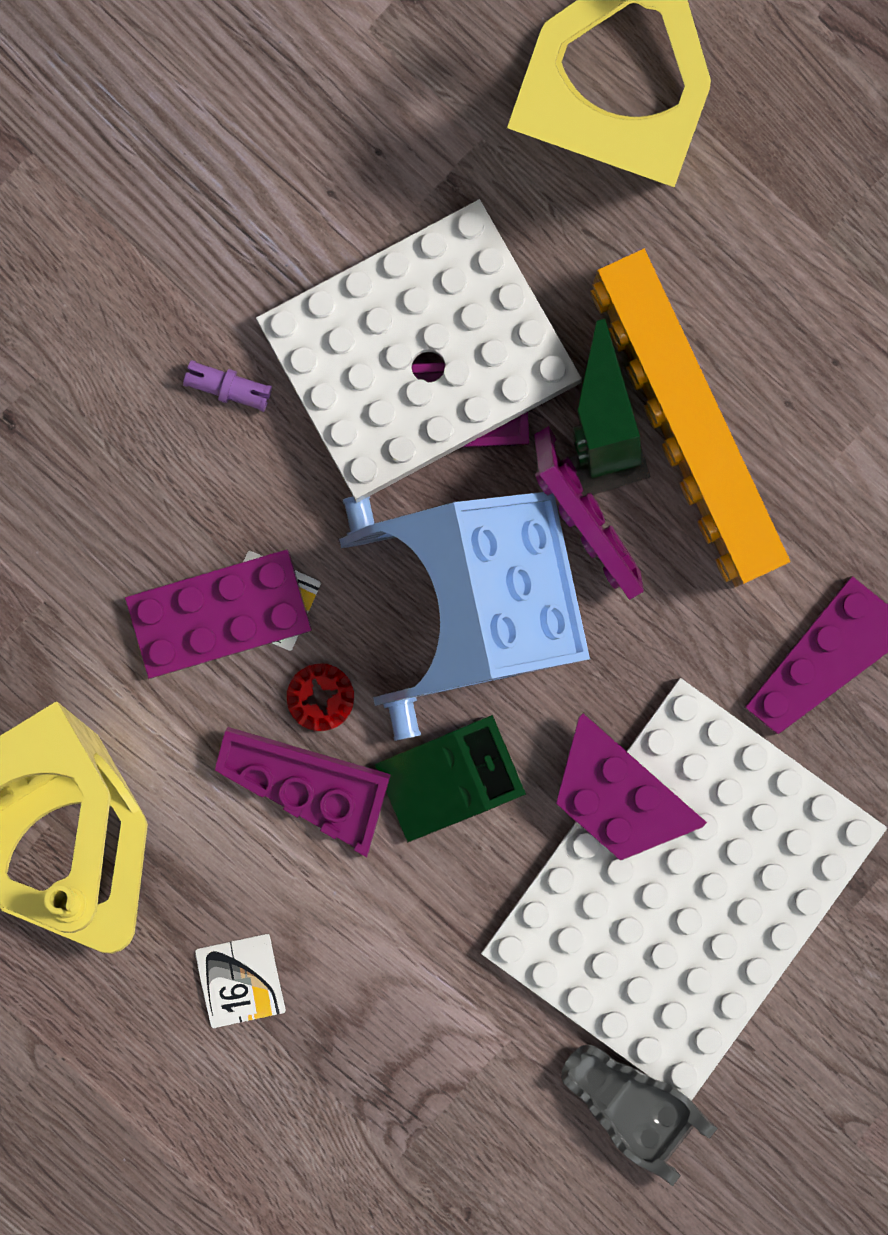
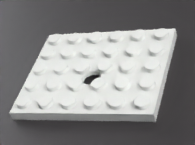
(436, 292)

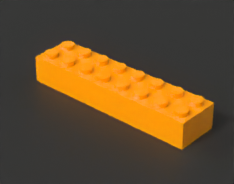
(689, 419)

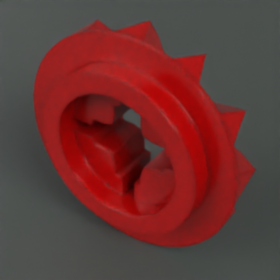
(328, 678)

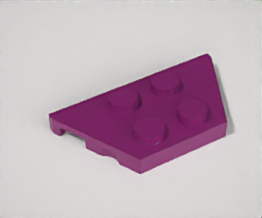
(619, 796)

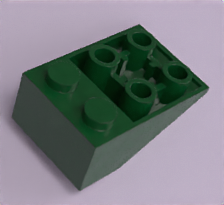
(451, 779)

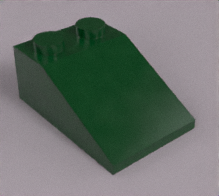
(607, 427)

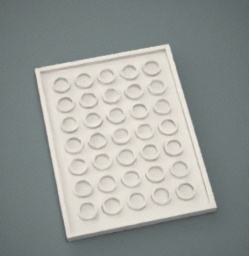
(691, 935)

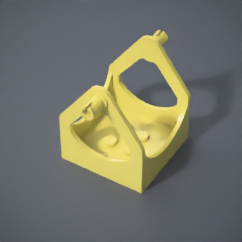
(560, 115)
(56, 764)

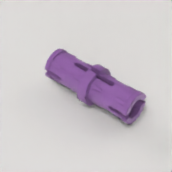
(227, 385)

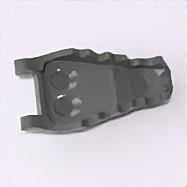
(639, 1112)

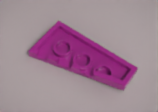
(831, 653)

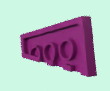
(560, 478)
(317, 787)

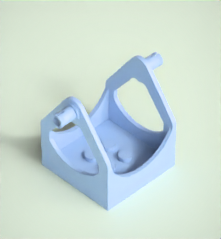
(498, 590)

